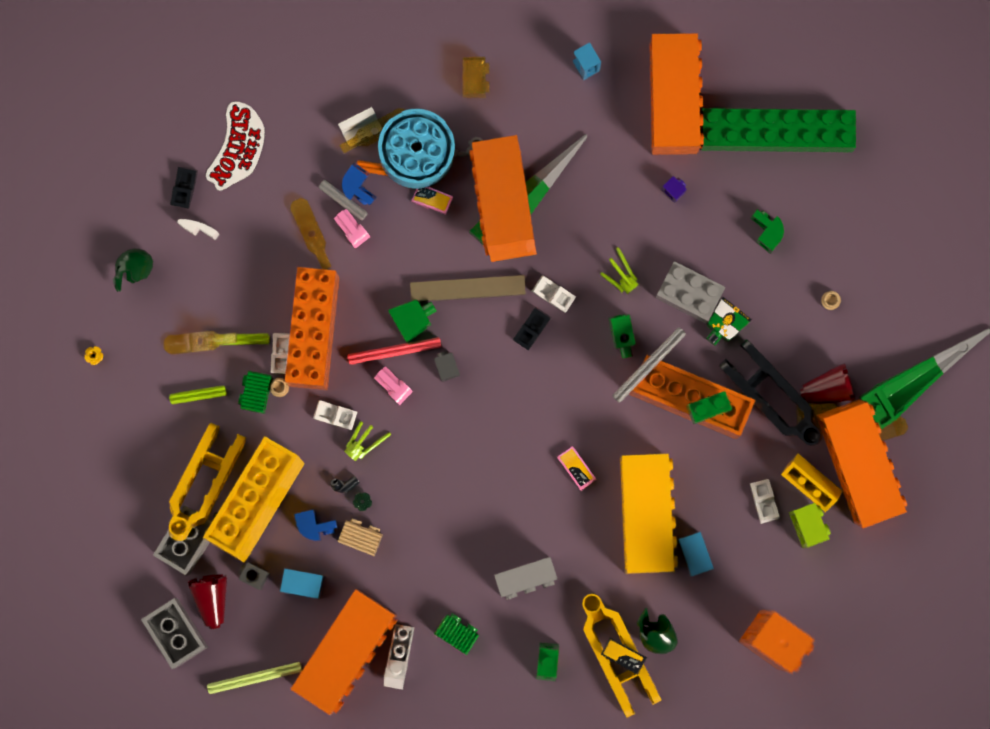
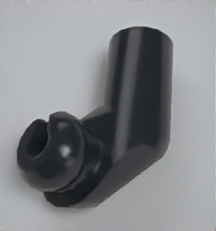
(344, 486)

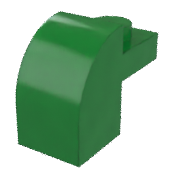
(773, 230)

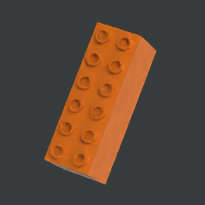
(675, 94)
(502, 198)
(312, 328)
(676, 388)
(862, 463)
(777, 641)
(344, 652)

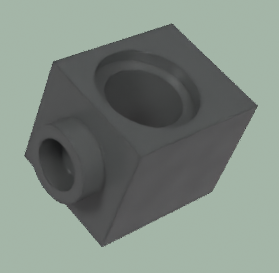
(446, 366)
(260, 580)

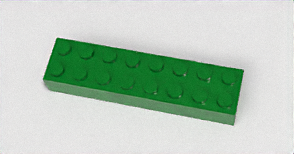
(779, 130)

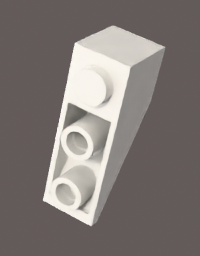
(398, 656)

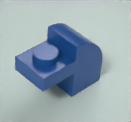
(353, 182)
(309, 527)

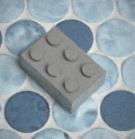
(690, 292)
(186, 553)
(526, 578)
(174, 633)

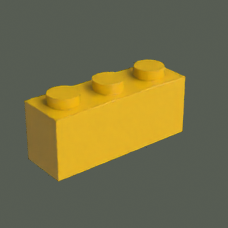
(811, 482)

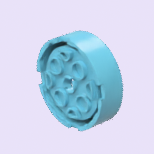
(421, 167)

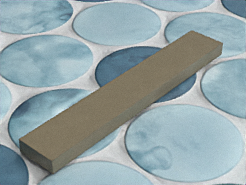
(468, 288)

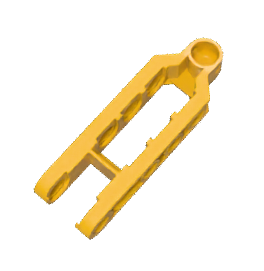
(182, 524)
(596, 612)

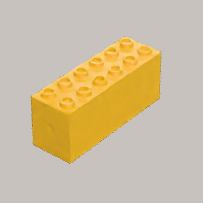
(254, 499)
(648, 513)

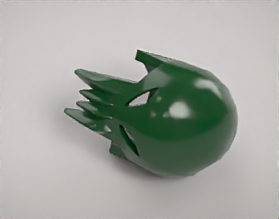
(136, 264)
(658, 636)

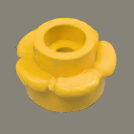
(98, 355)

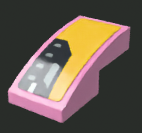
(432, 199)
(576, 468)

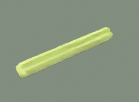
(254, 677)

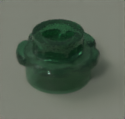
(362, 506)

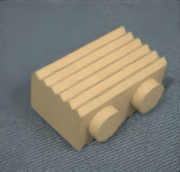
(359, 537)

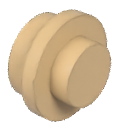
(830, 300)
(279, 387)

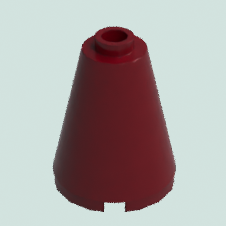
(829, 387)
(210, 598)

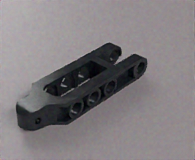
(805, 429)

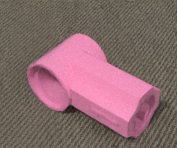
(354, 232)
(396, 388)

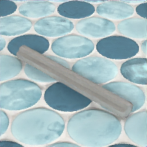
(649, 364)

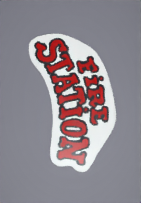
(240, 149)

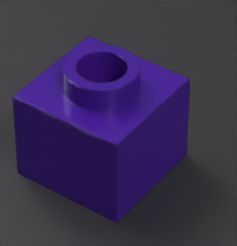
(674, 188)

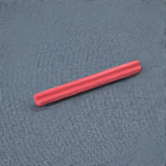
(395, 350)

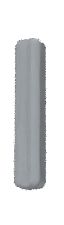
(340, 198)

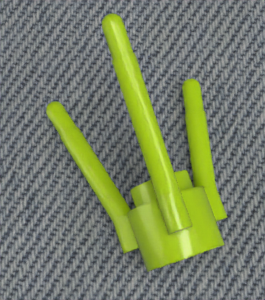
(627, 282)
(354, 448)

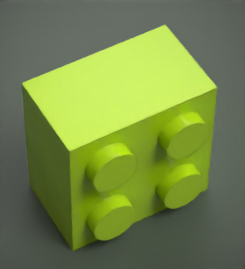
(810, 525)

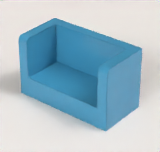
(586, 61)
(696, 554)
(302, 583)

